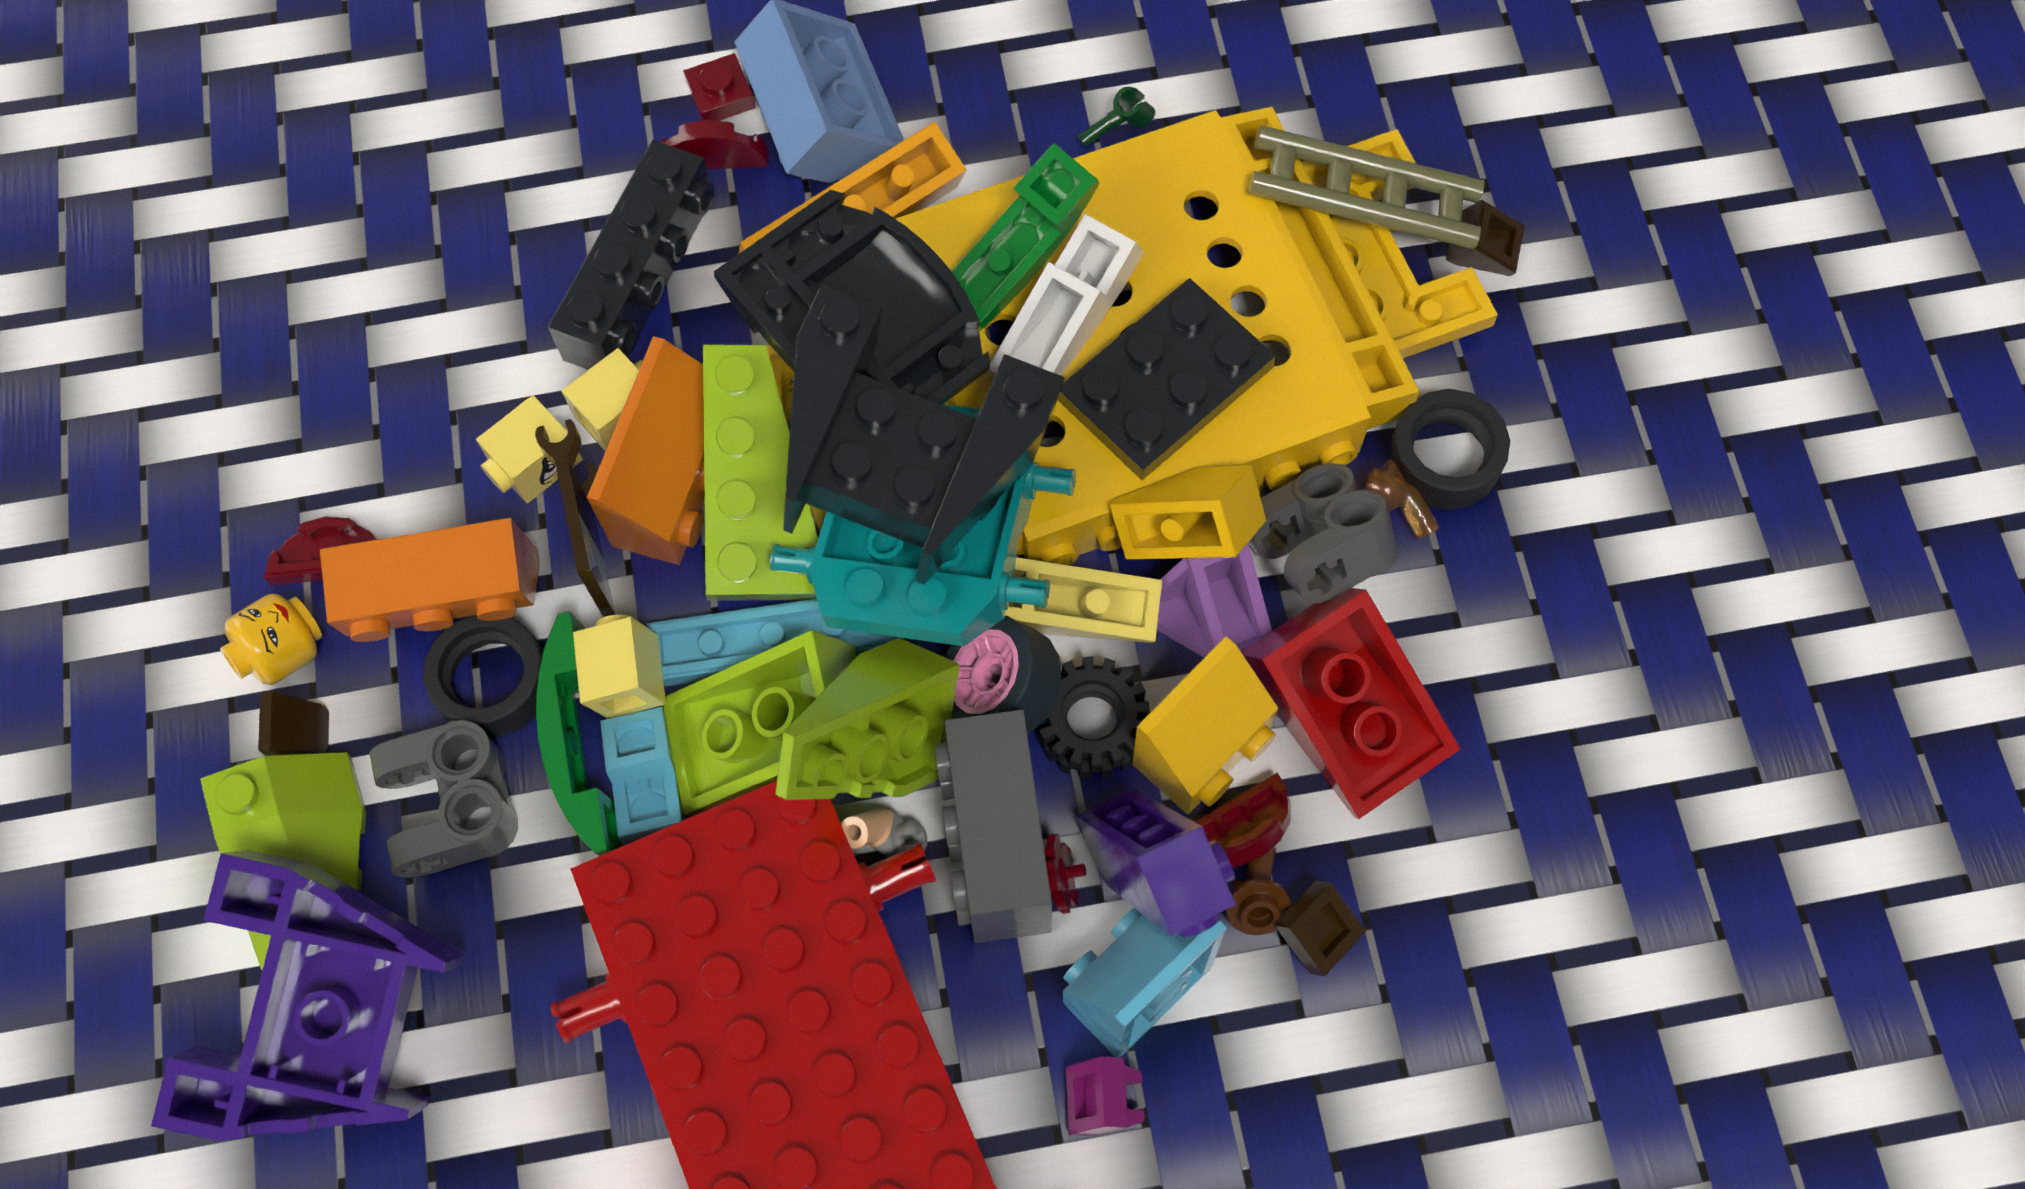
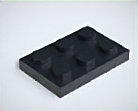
(1165, 378)

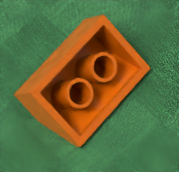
(654, 465)
(429, 579)

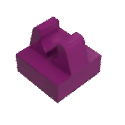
(1099, 1096)

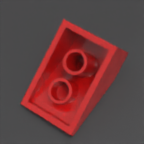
(1352, 699)

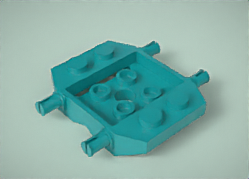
(870, 577)

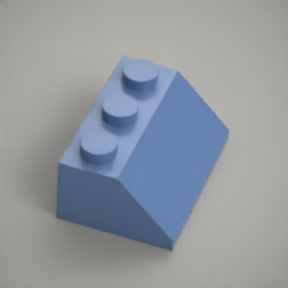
(816, 91)

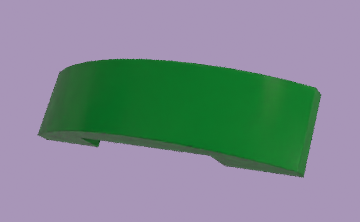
(1026, 233)
(561, 745)

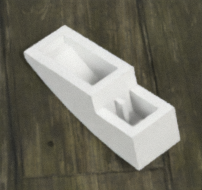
(1071, 298)

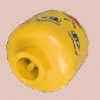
(271, 639)

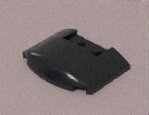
(926, 322)

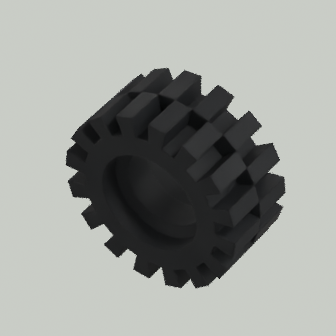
(1094, 754)

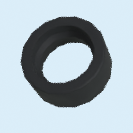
(1471, 414)
(455, 645)

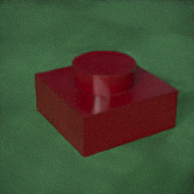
(719, 88)

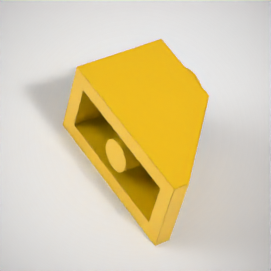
(1191, 515)

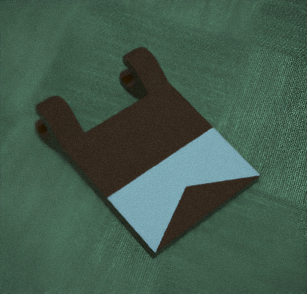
(579, 514)

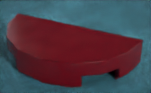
(720, 145)
(300, 554)
(1250, 822)

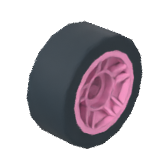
(1006, 672)

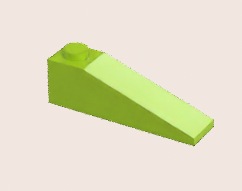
(293, 810)

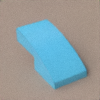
(641, 773)

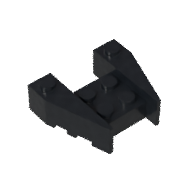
(895, 455)

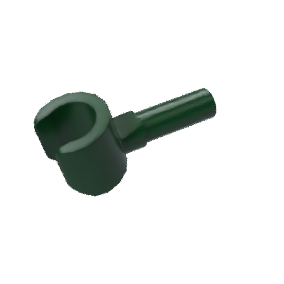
(1123, 111)

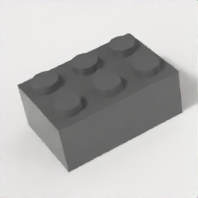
(994, 827)

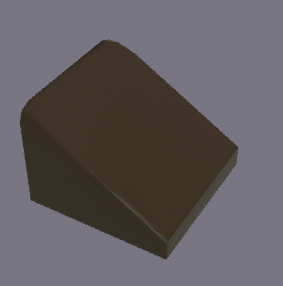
(1498, 243)
(292, 725)

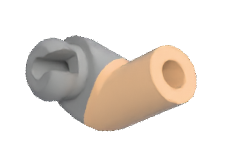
(883, 831)

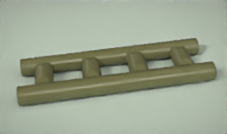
(1396, 176)

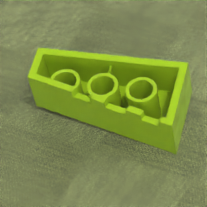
(747, 479)

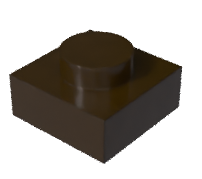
(1320, 928)

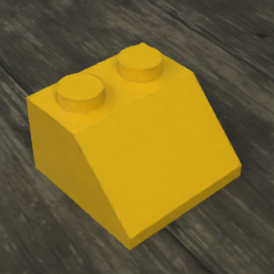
(1205, 729)

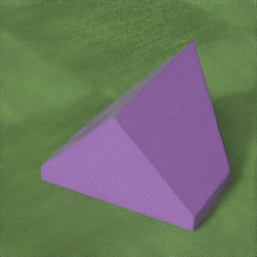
(1213, 600)

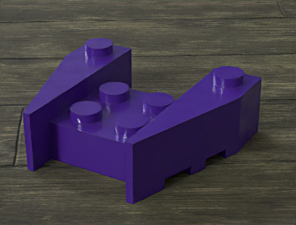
(321, 1012)

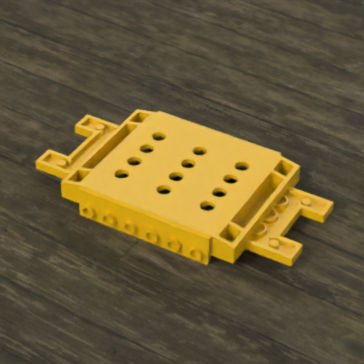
(1329, 293)

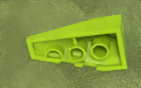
(871, 727)

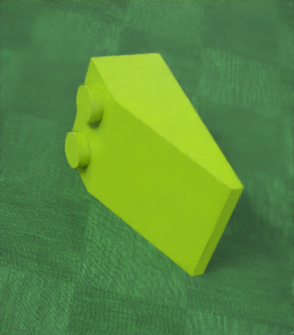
(733, 723)

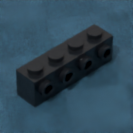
(633, 256)

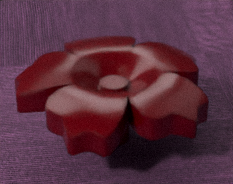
(1062, 873)

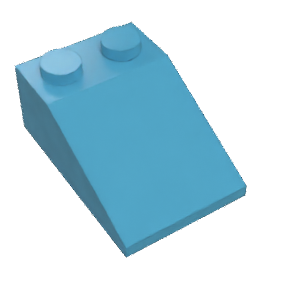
(1137, 979)

